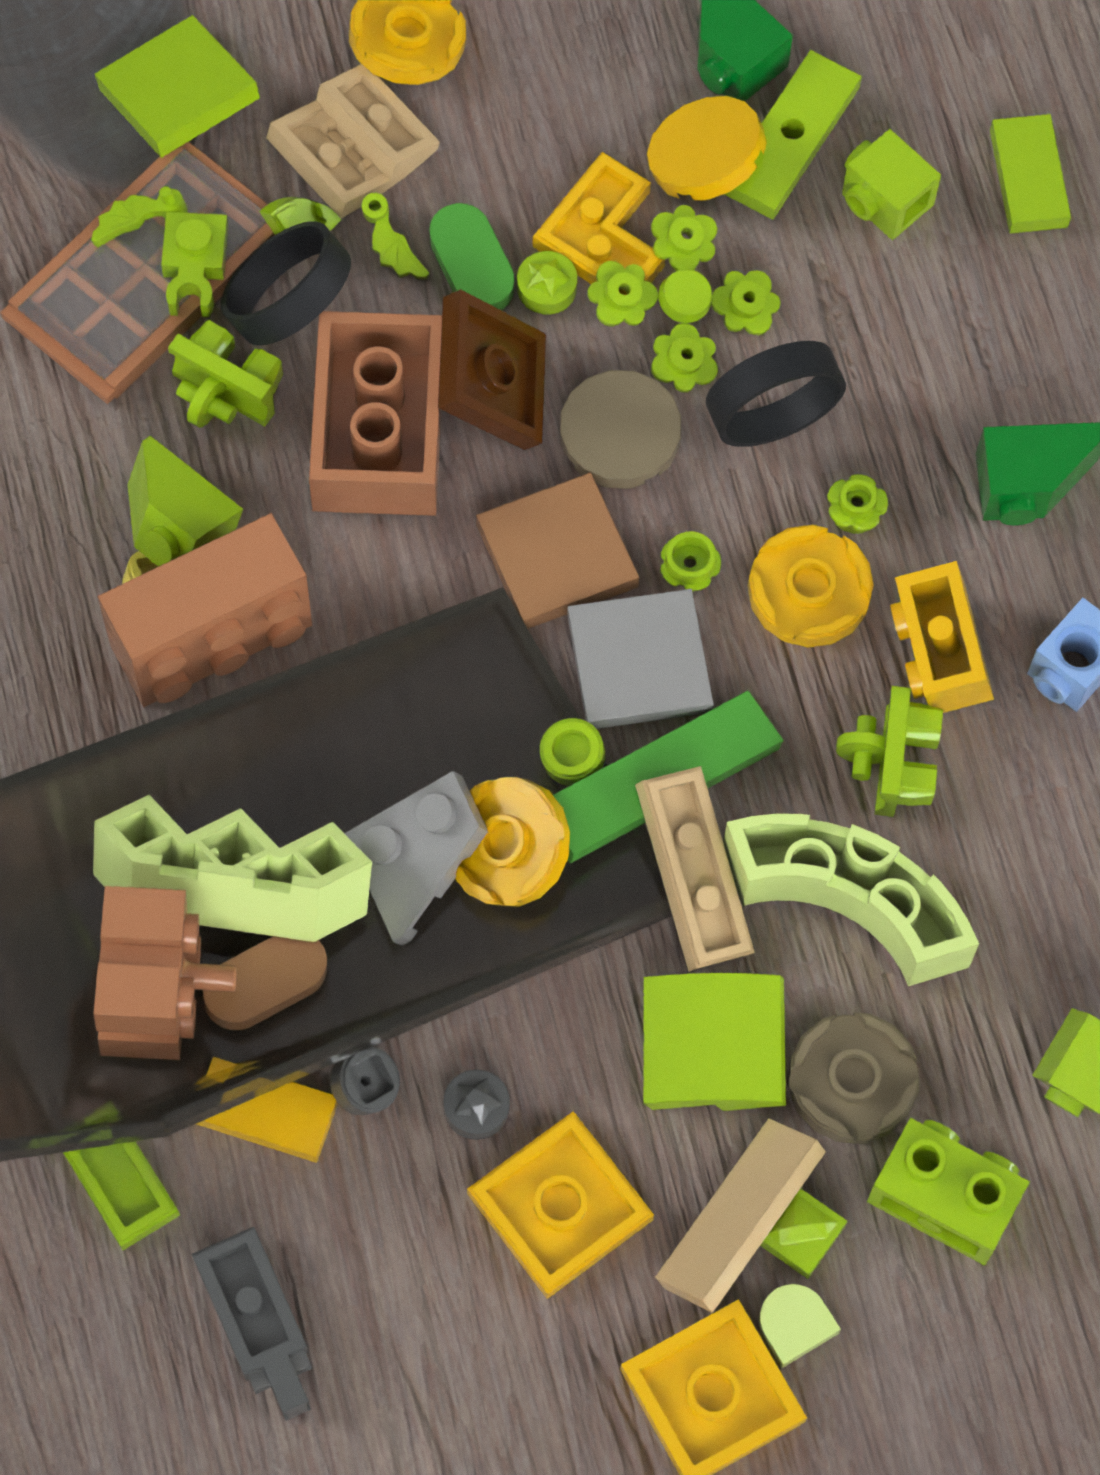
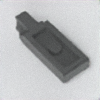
(256, 1318)

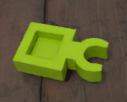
(192, 254)

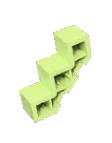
(236, 871)

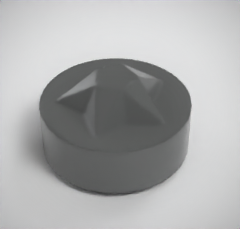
(365, 1082)
(476, 1104)

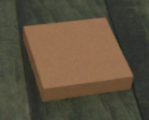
(557, 550)

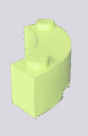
(858, 877)

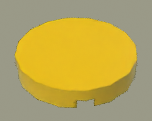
(407, 38)
(706, 147)
(810, 586)
(523, 843)

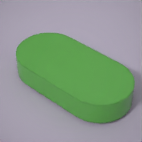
(471, 254)

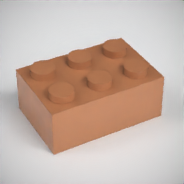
(376, 414)
(207, 611)

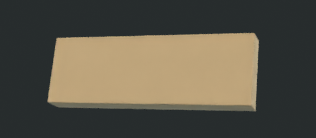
(694, 868)
(740, 1215)

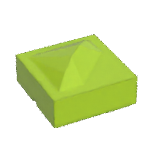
(804, 1233)

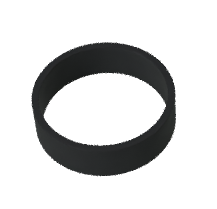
(304, 301)
(765, 372)

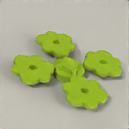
(684, 298)

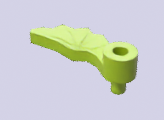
(390, 245)

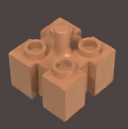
(150, 973)

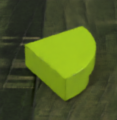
(296, 210)

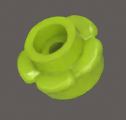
(854, 518)
(690, 546)

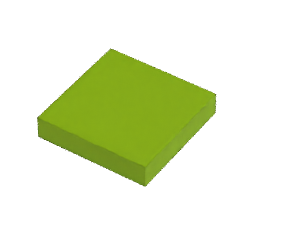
(177, 86)

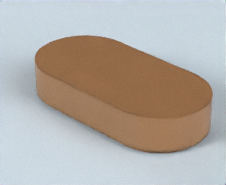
(268, 981)

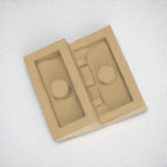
(352, 140)

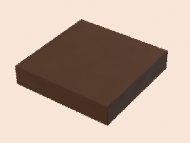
(492, 370)

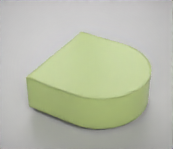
(795, 1322)

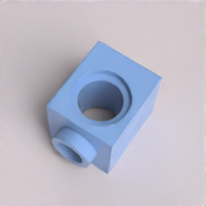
(1055, 676)

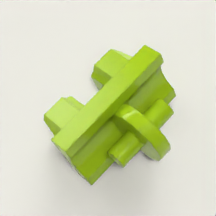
(217, 385)
(898, 780)

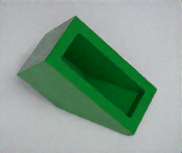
(740, 47)
(1032, 467)

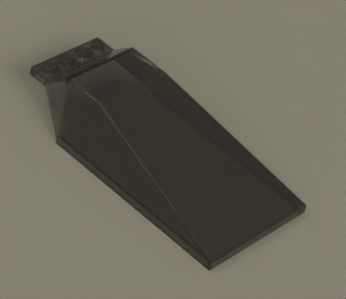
(294, 755)

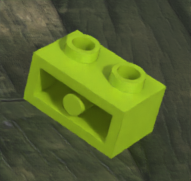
(949, 1189)

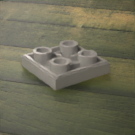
(640, 659)

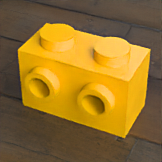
(943, 638)

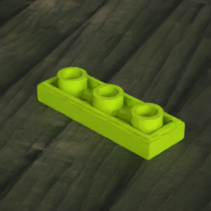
(803, 111)

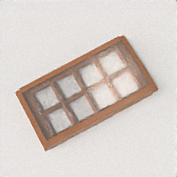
(107, 305)

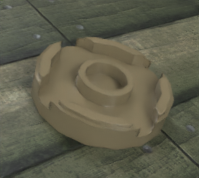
(620, 428)
(853, 1078)

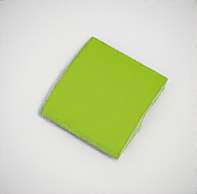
(714, 1041)

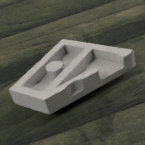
(418, 850)

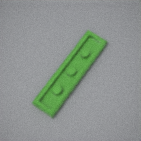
(718, 741)

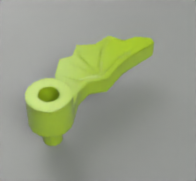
(132, 213)

